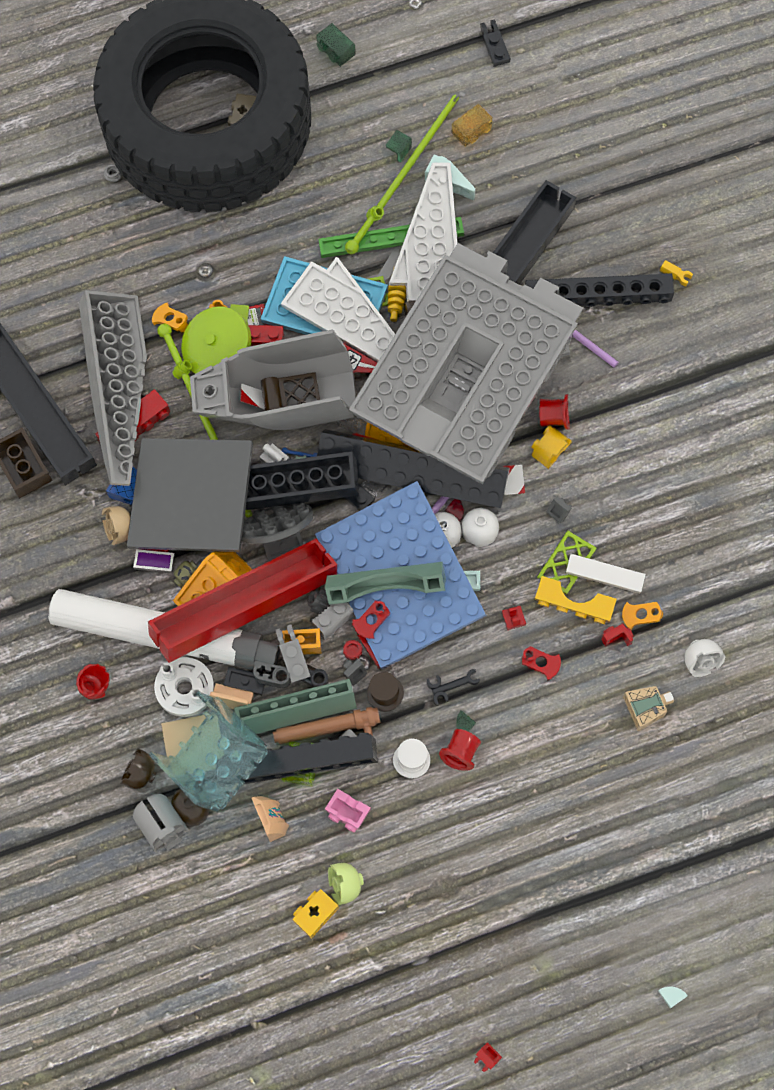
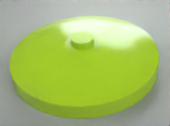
(214, 336)

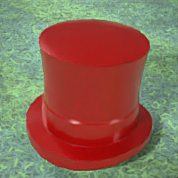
(554, 412)
(460, 750)

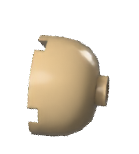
(116, 524)

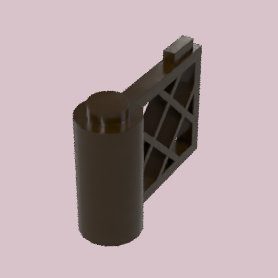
(274, 391)

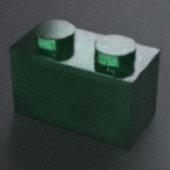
(335, 44)

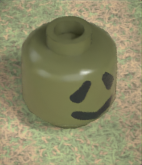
(184, 572)

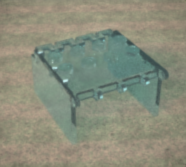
(214, 757)

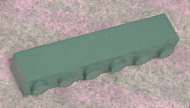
(298, 707)

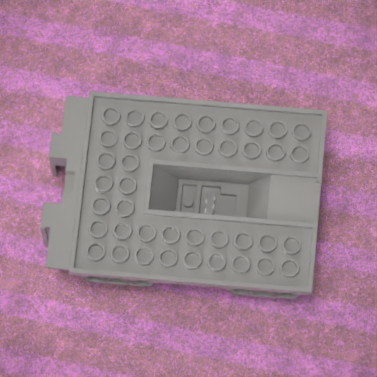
(468, 362)

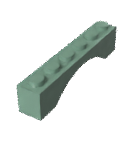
(421, 577)

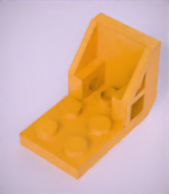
(211, 573)

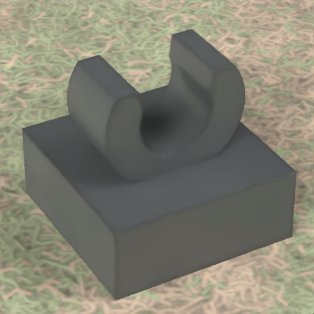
(559, 509)
(354, 671)

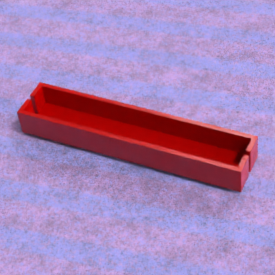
(241, 600)

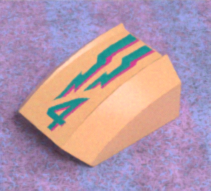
(270, 817)

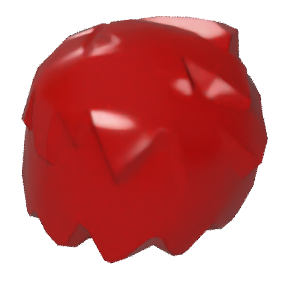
(93, 681)

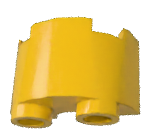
(550, 446)

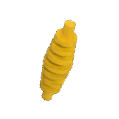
(396, 300)

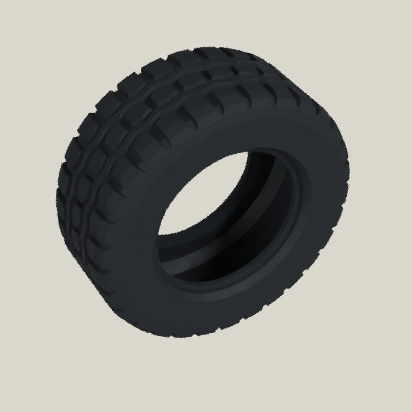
(192, 37)

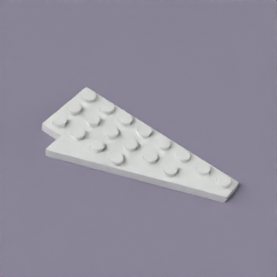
(429, 234)
(338, 303)

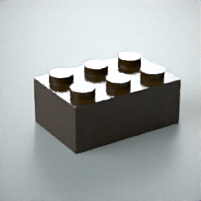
(22, 463)

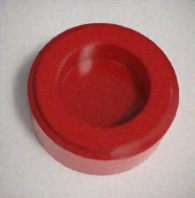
(352, 650)

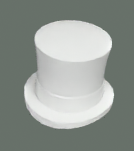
(411, 759)

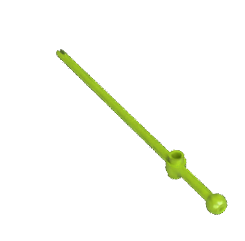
(376, 213)
(182, 371)

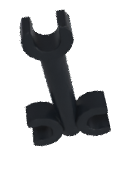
(439, 690)

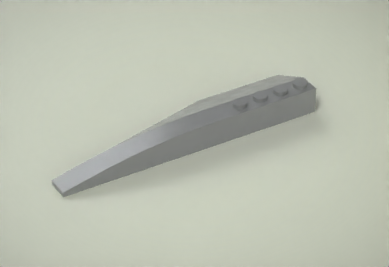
(116, 374)

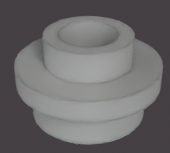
(109, 170)

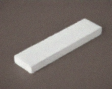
(605, 573)

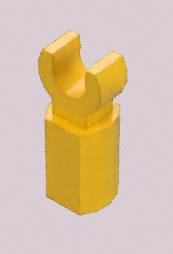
(676, 271)

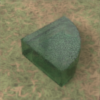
(464, 722)

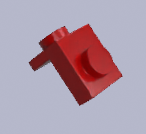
(612, 634)

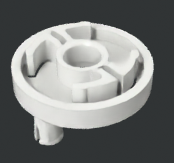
(172, 676)

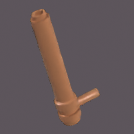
(358, 719)

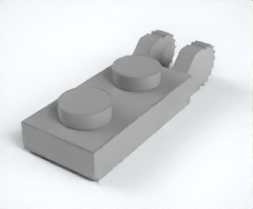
(293, 655)

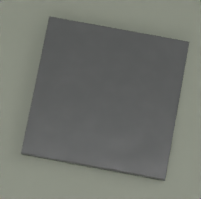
(190, 495)

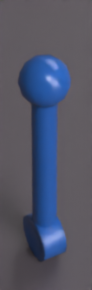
(286, 451)

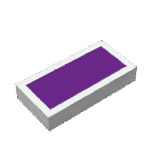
(154, 561)

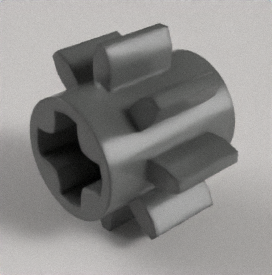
(318, 601)

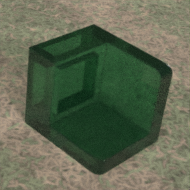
(399, 144)

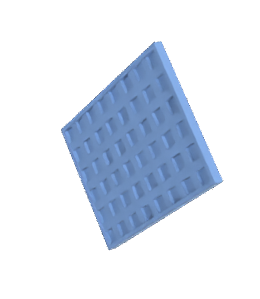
(399, 534)

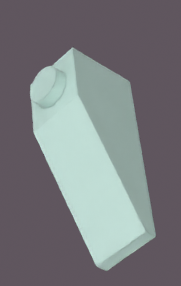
(459, 182)

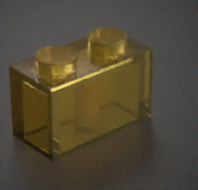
(472, 125)

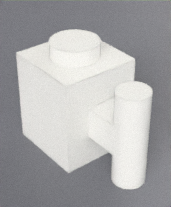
(272, 454)

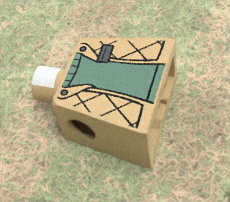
(647, 705)

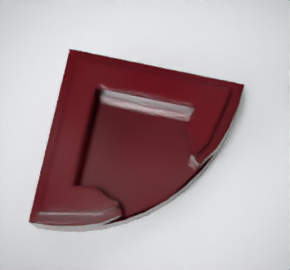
(456, 509)

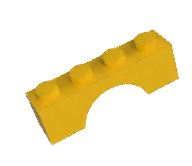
(599, 607)

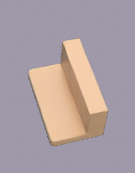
(231, 696)

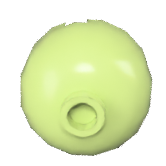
(345, 882)

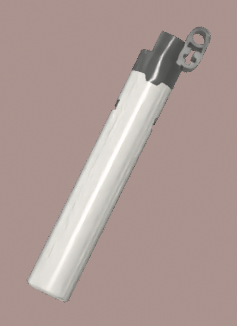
(131, 625)

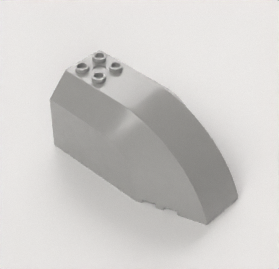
(218, 388)

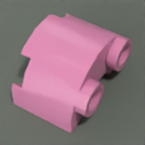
(347, 810)

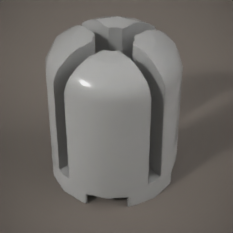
(158, 837)

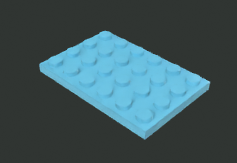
(287, 277)

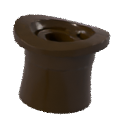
(385, 692)

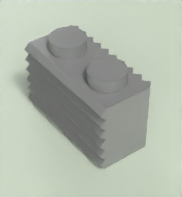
(333, 619)

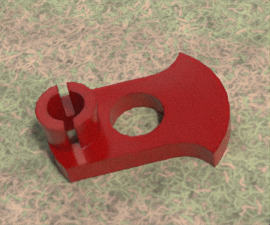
(365, 629)
(552, 666)

